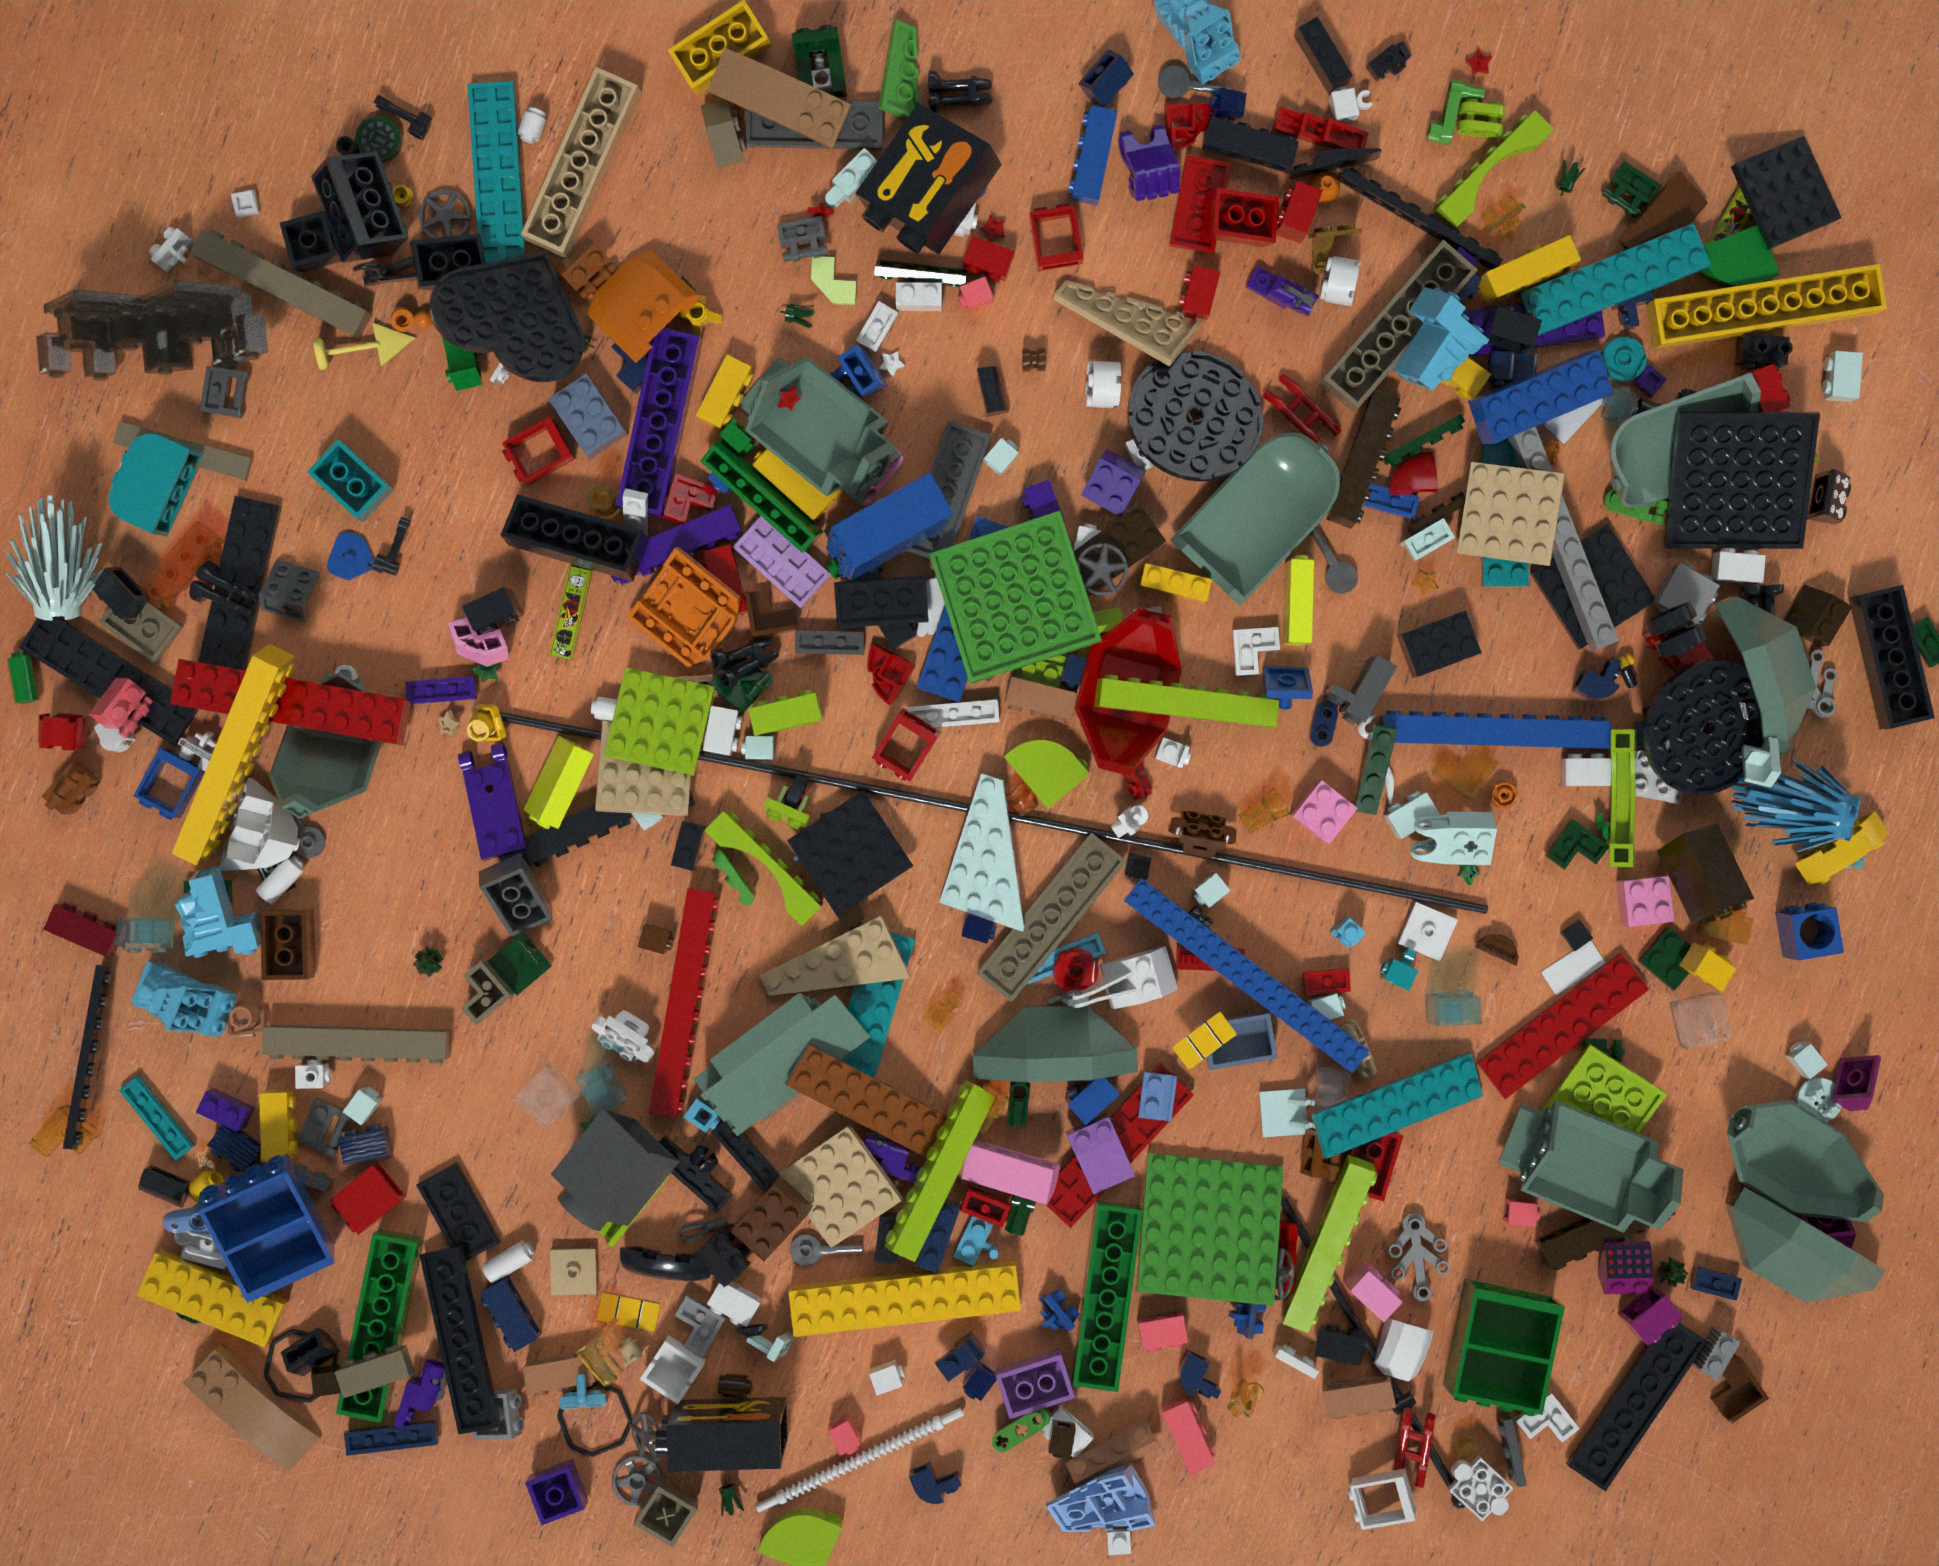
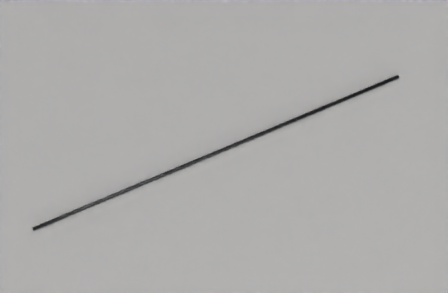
(1031, 820)

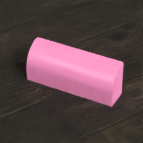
(1011, 1171)

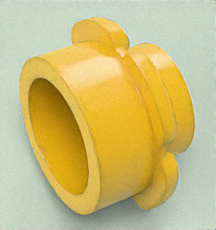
(407, 192)

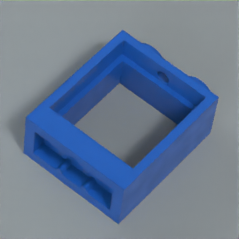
(162, 756)

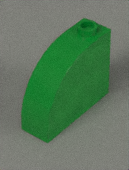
(1740, 260)

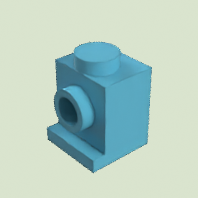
(1348, 932)
(694, 1115)

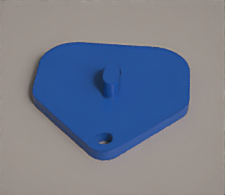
(356, 559)

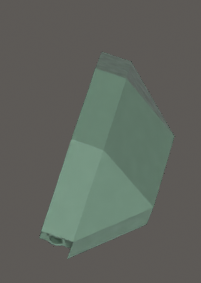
(1774, 666)
(321, 766)
(1054, 1045)
(1801, 1163)
(1796, 1253)

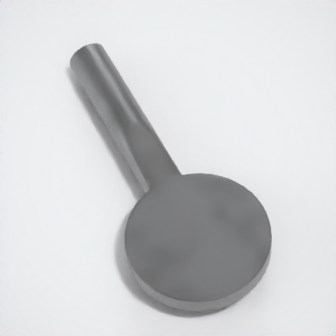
(1175, 82)
(1340, 576)
(311, 840)
(807, 1249)

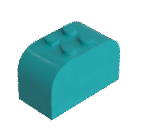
(153, 482)

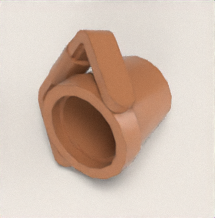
(247, 1016)

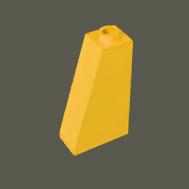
(793, 486)

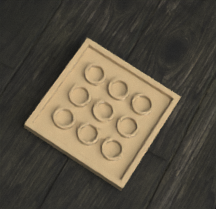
(1511, 513)
(639, 788)
(842, 1185)

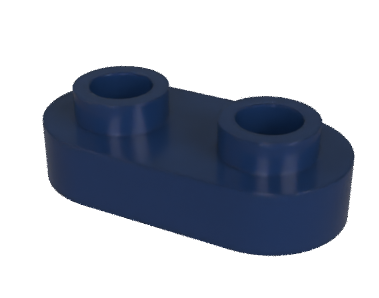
(1324, 724)

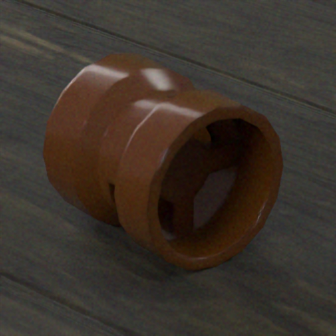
(1033, 359)

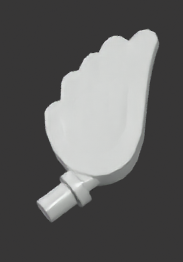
(935, 608)

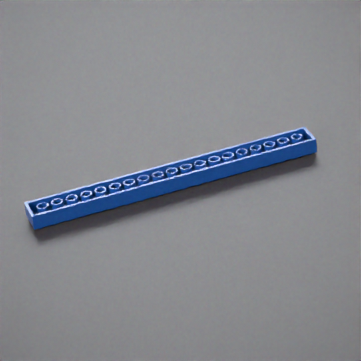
(1246, 974)

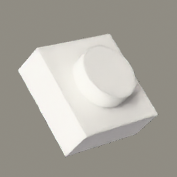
(1118, 1542)

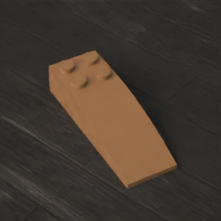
(779, 98)
(251, 1407)

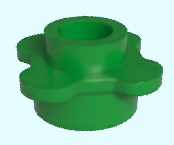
(832, 567)

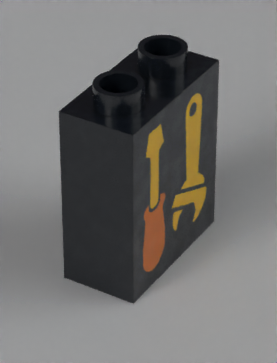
(927, 180)
(724, 1434)

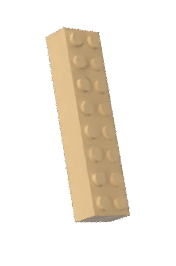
(581, 162)

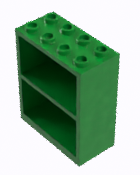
(1503, 1347)

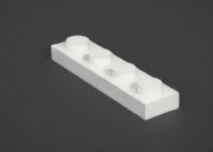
(958, 713)

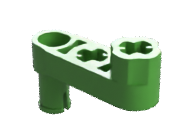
(1443, 131)
(1011, 1430)

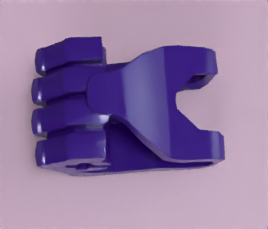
(1151, 164)

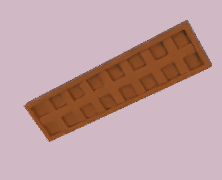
(865, 1099)

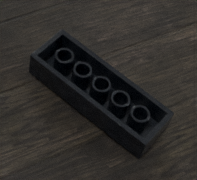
(575, 537)
(1891, 657)

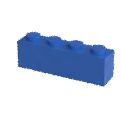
(1094, 155)

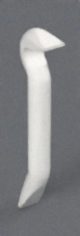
(1389, 780)

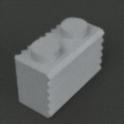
(1716, 1353)

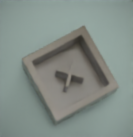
(666, 1511)

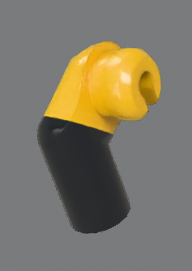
(1626, 671)

